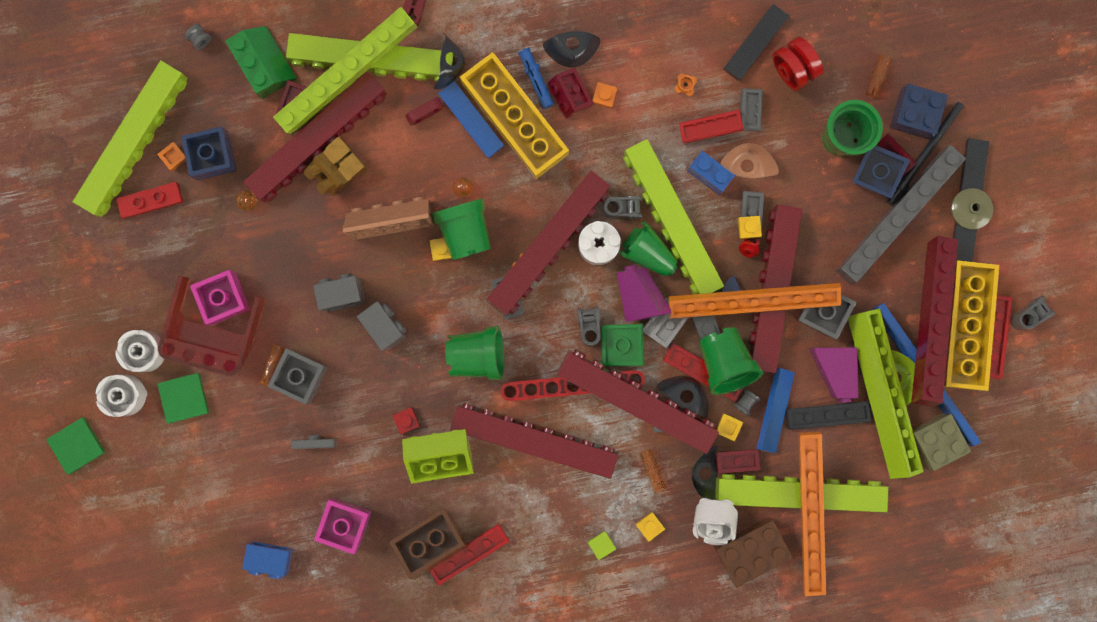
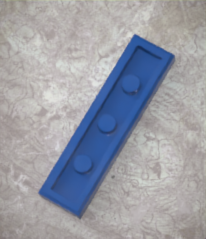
(471, 119)
(775, 410)

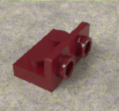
(570, 92)

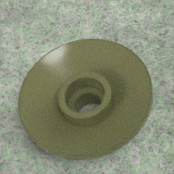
(965, 215)

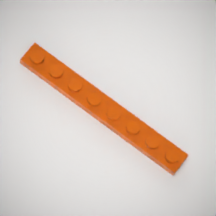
(755, 300)
(812, 513)

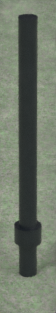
(903, 184)

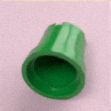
(865, 128)
(463, 228)
(476, 354)
(728, 362)

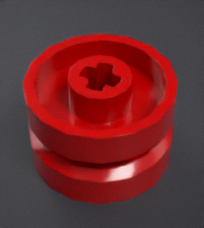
(797, 63)

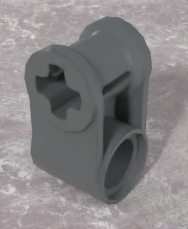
(627, 207)
(1035, 313)
(589, 324)

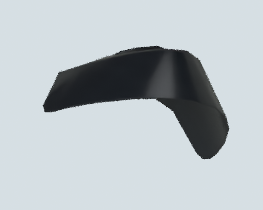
(560, 53)
(448, 72)
(676, 385)
(705, 488)

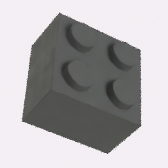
(339, 293)
(828, 319)
(382, 326)
(297, 376)

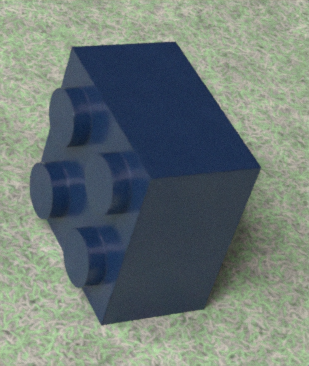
(918, 111)
(208, 153)
(881, 171)

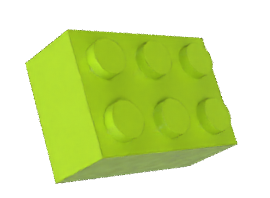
(437, 456)

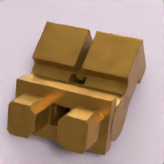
(329, 174)

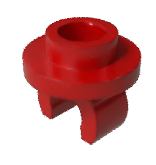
(748, 248)

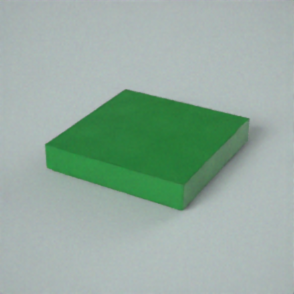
(622, 345)
(183, 398)
(75, 446)

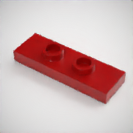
(711, 126)
(149, 200)

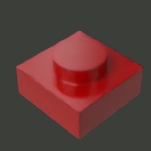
(406, 420)

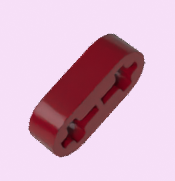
(418, 9)
(424, 111)

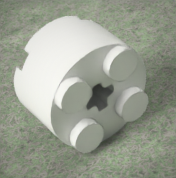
(597, 231)
(130, 346)
(109, 395)
(715, 521)

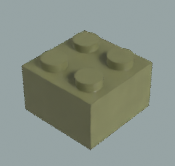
(939, 442)

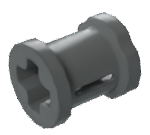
(747, 402)

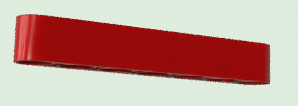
(562, 387)

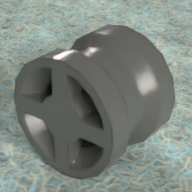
(198, 37)

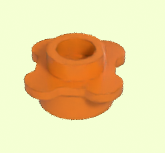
(688, 90)

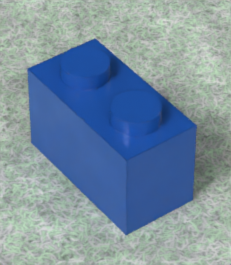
(710, 173)
(267, 559)

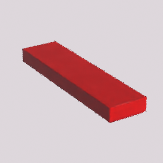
(1000, 335)
(692, 366)
(478, 549)

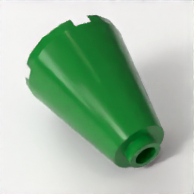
(649, 251)

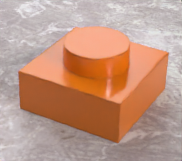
(604, 95)
(172, 156)

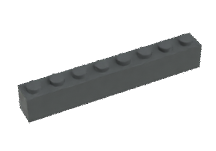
(900, 214)

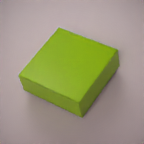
(601, 545)

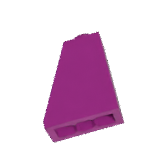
(640, 295)
(838, 371)

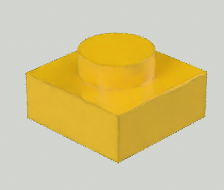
(749, 227)
(439, 249)
(729, 427)
(650, 526)

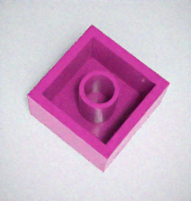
(220, 297)
(343, 525)

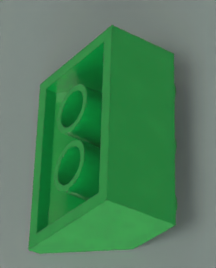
(261, 60)

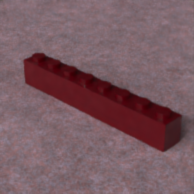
(315, 137)
(548, 243)
(777, 273)
(934, 321)
(637, 401)
(535, 442)

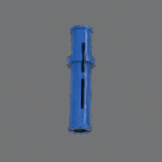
(536, 78)

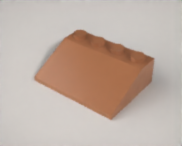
(388, 219)

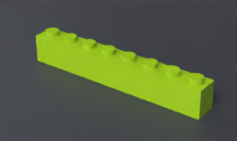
(400, 61)
(345, 71)
(131, 139)
(672, 218)
(885, 394)
(786, 493)

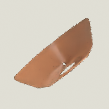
(762, 160)

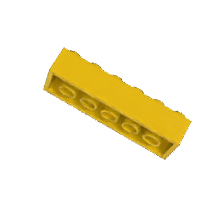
(514, 115)
(972, 326)

